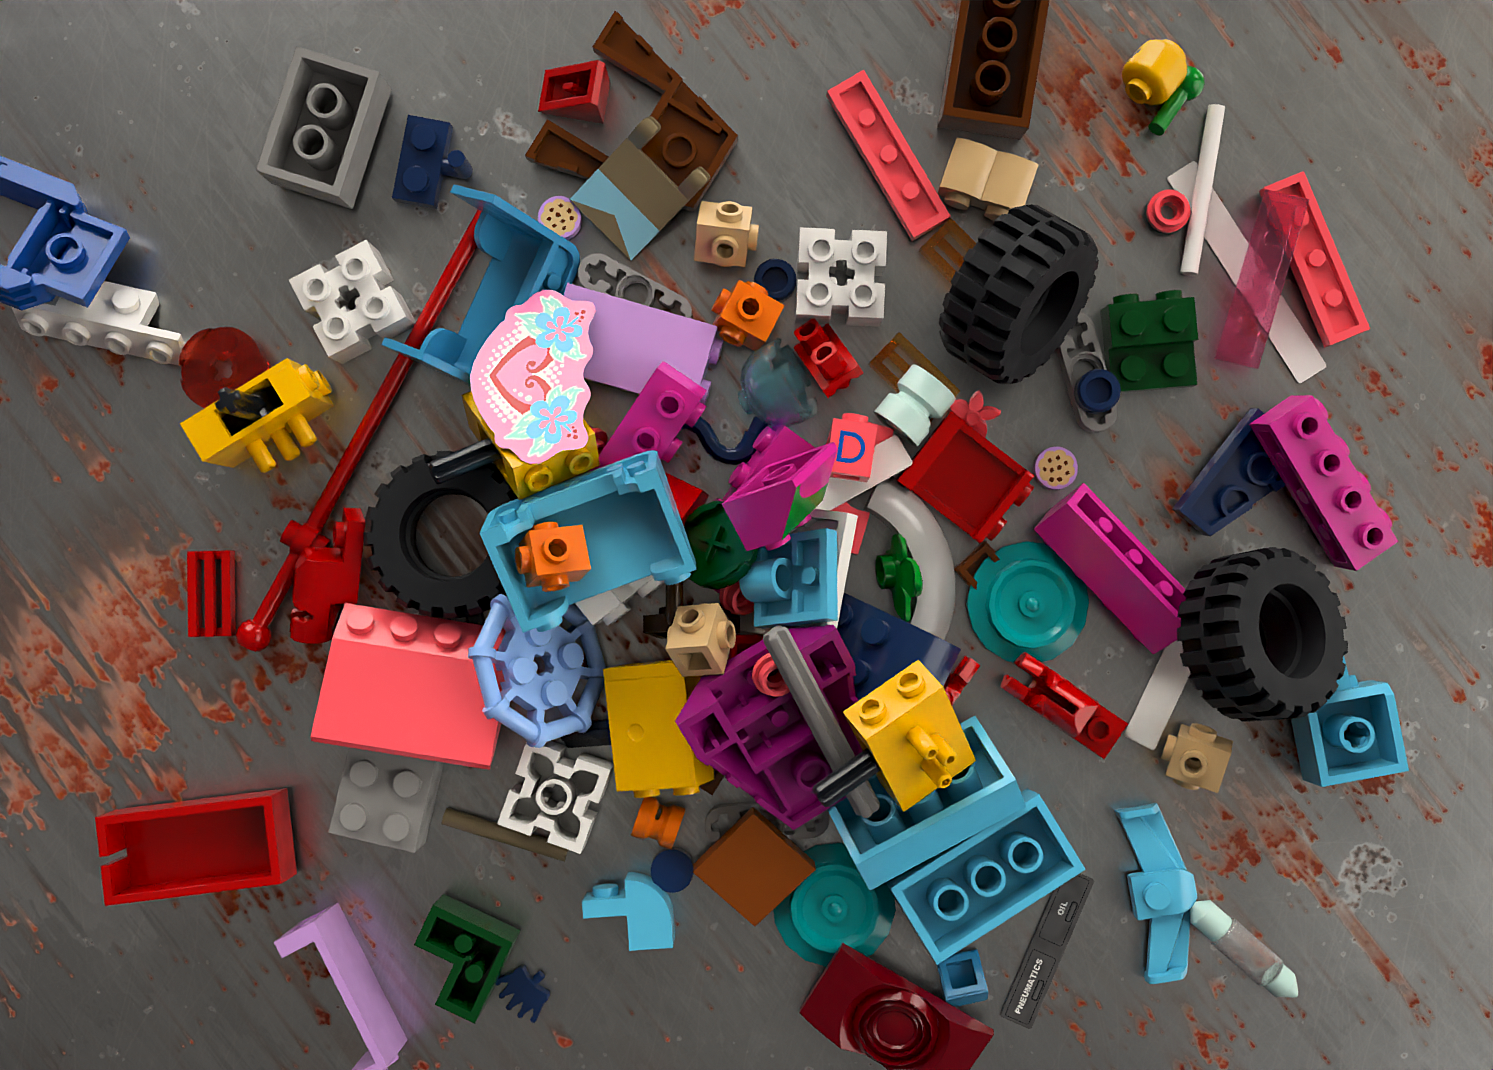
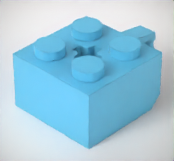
(1369, 748)

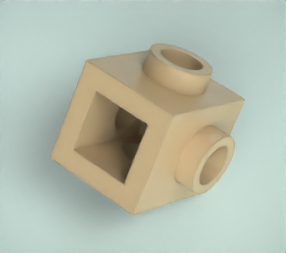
(725, 234)
(700, 639)
(1197, 757)

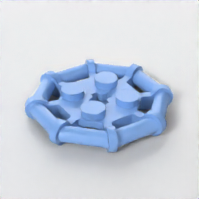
(535, 691)

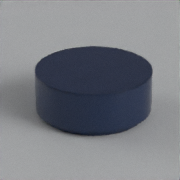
(777, 278)
(1097, 391)
(672, 869)

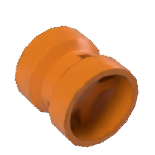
(658, 822)

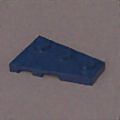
(1230, 481)

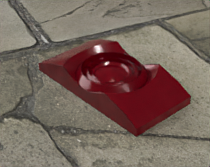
(890, 1018)

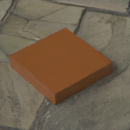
(753, 866)

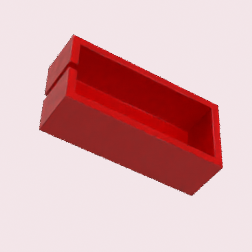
(196, 846)

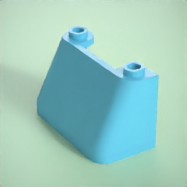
(627, 528)

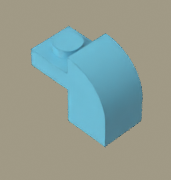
(645, 905)

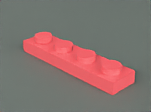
(888, 155)
(1321, 270)

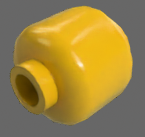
(1154, 72)

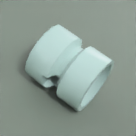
(918, 401)

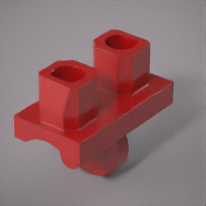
(826, 357)

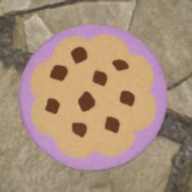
(561, 216)
(1055, 468)

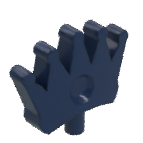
(525, 990)

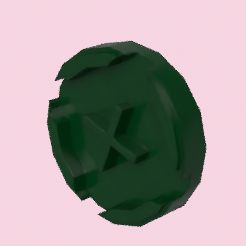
(716, 548)

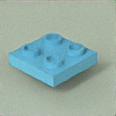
(795, 581)

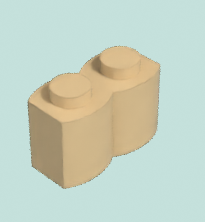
(986, 178)

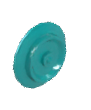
(1027, 603)
(834, 908)

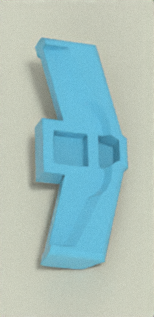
(1159, 892)

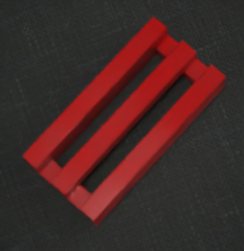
(194, 593)

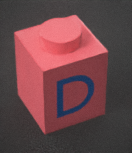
(855, 446)

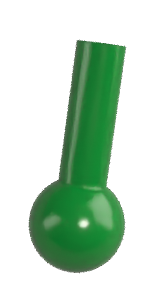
(1188, 90)

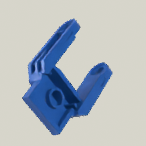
(61, 248)

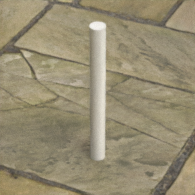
(1202, 190)

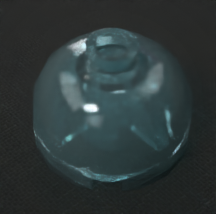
(775, 386)

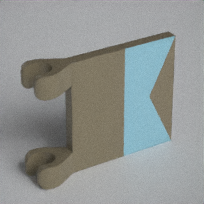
(632, 195)

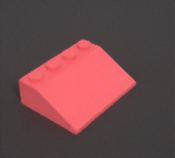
(405, 688)

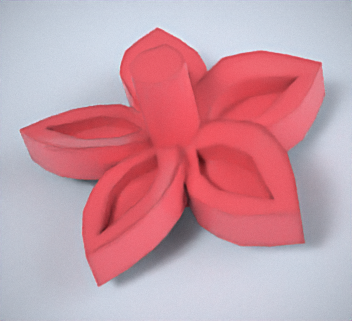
(974, 412)

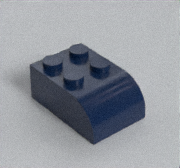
(887, 645)

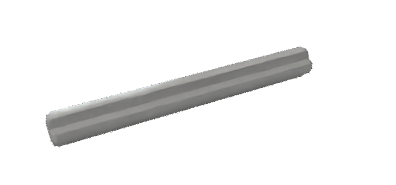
(817, 713)

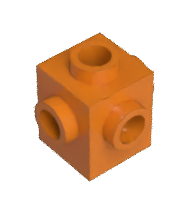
(746, 314)
(552, 556)

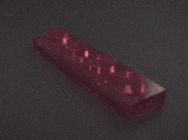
(1261, 279)

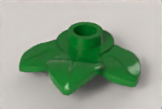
(899, 575)

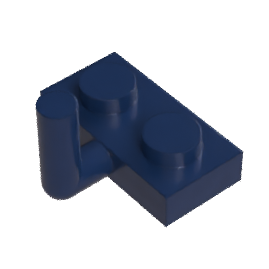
(425, 162)

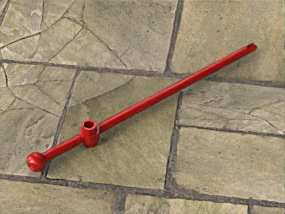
(255, 632)

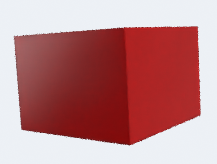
(576, 91)

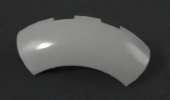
(927, 545)

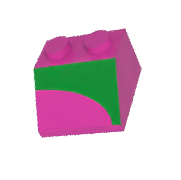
(780, 498)

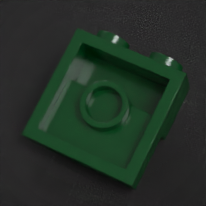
(1151, 341)

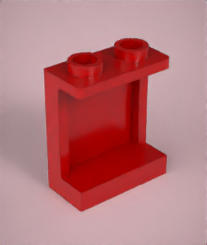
(967, 478)

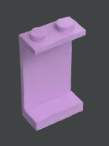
(636, 338)
(354, 982)

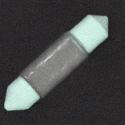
(1243, 949)

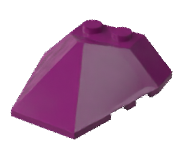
(764, 738)

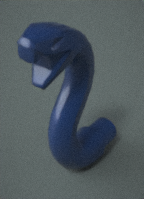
(740, 453)

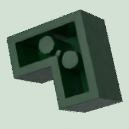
(475, 946)

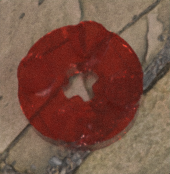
(209, 347)

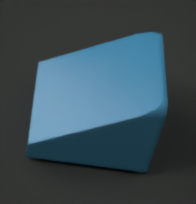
(962, 979)

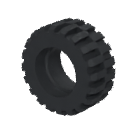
(1018, 293)
(395, 548)
(1299, 626)

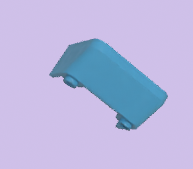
(523, 262)

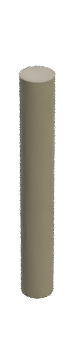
(502, 834)

